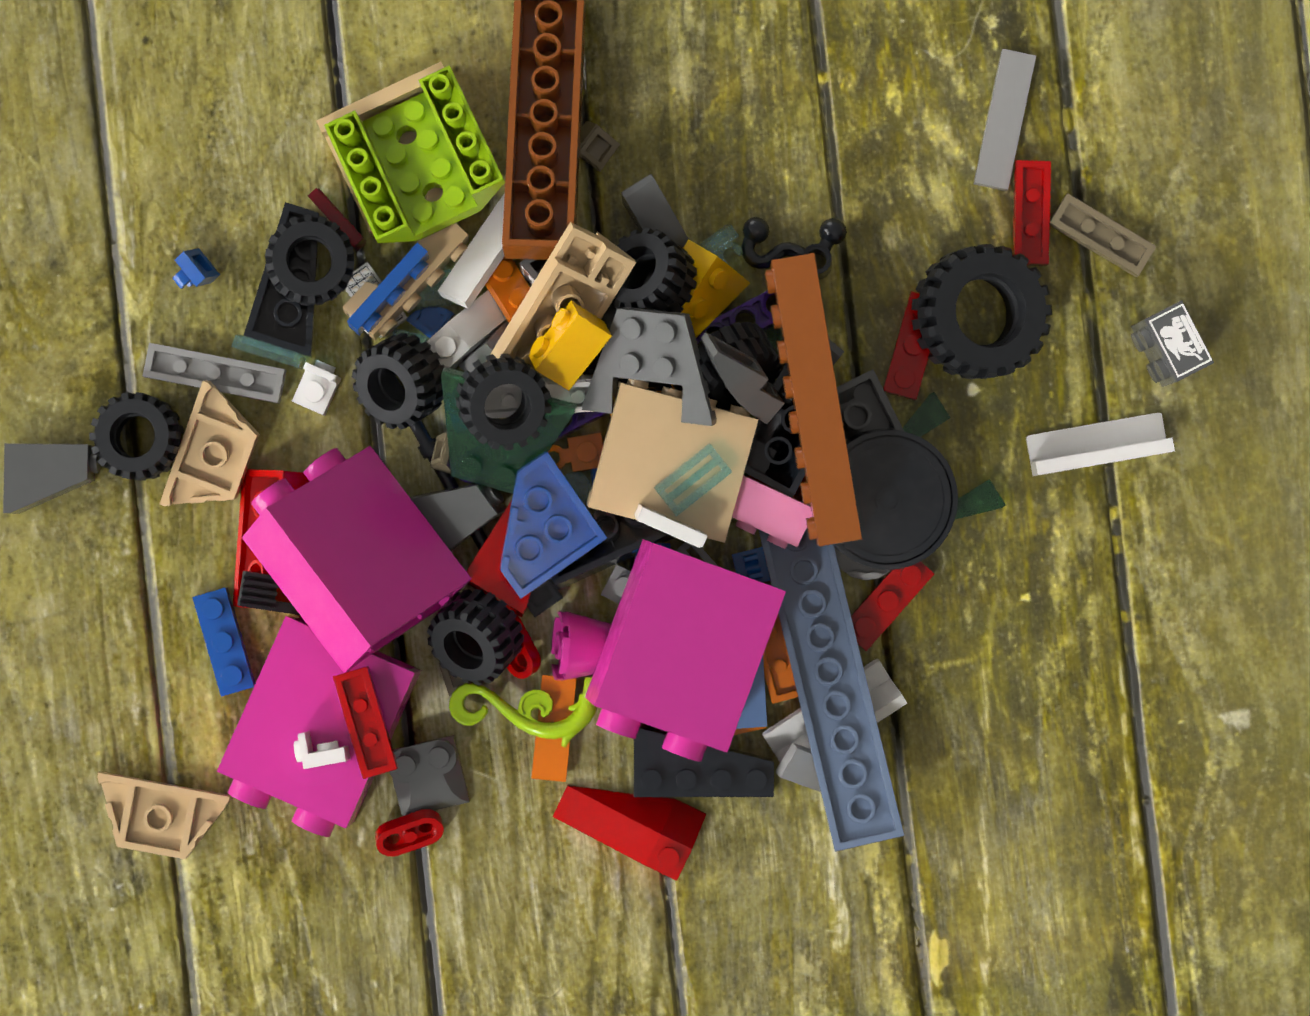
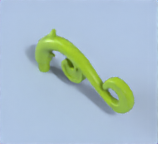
(522, 718)

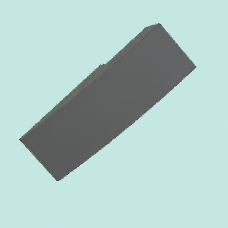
(743, 379)

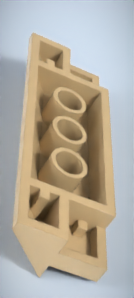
(580, 269)

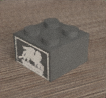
(1171, 345)

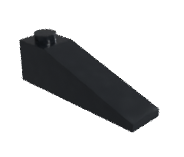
(773, 447)

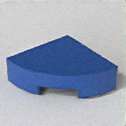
(430, 319)

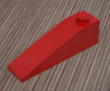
(646, 829)

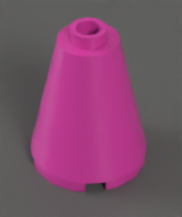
(576, 644)

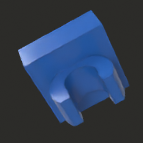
(195, 269)
(751, 564)

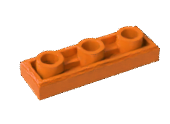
(550, 758)

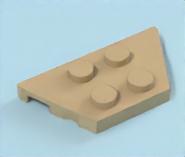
(212, 452)
(158, 814)

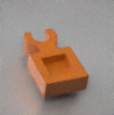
(582, 453)

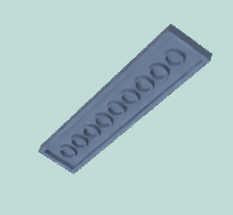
(833, 694)

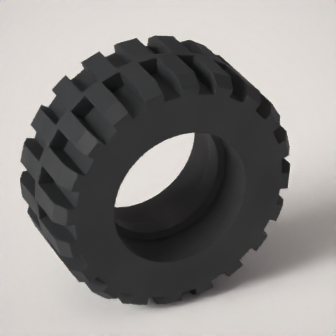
(1024, 312)

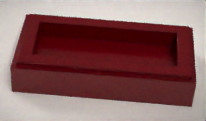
(336, 216)

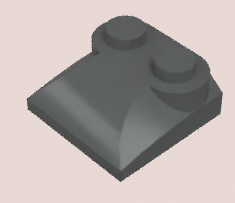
(865, 406)
(429, 776)

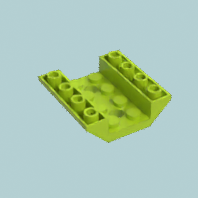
(396, 177)

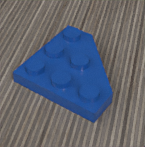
(545, 526)

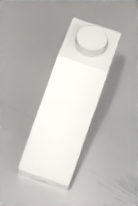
(467, 331)

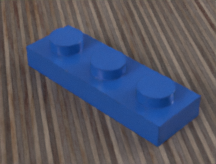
(389, 290)
(224, 641)

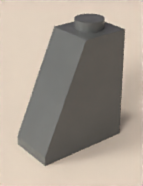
(651, 210)
(44, 472)
(460, 511)

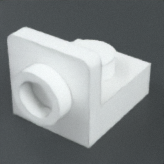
(317, 387)
(326, 753)

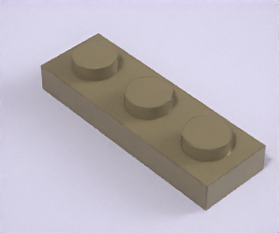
(1102, 235)

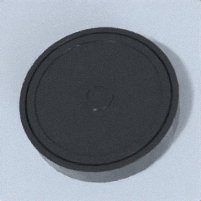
(901, 497)

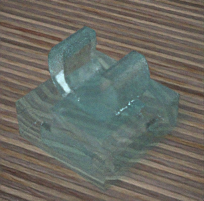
(722, 240)

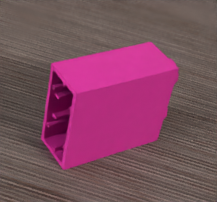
(353, 554)
(682, 651)
(300, 696)

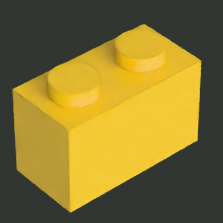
(569, 345)

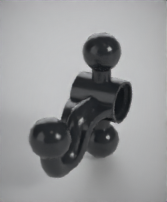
(757, 230)

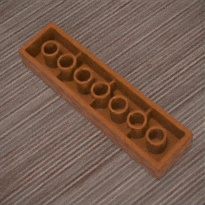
(543, 126)
(815, 400)

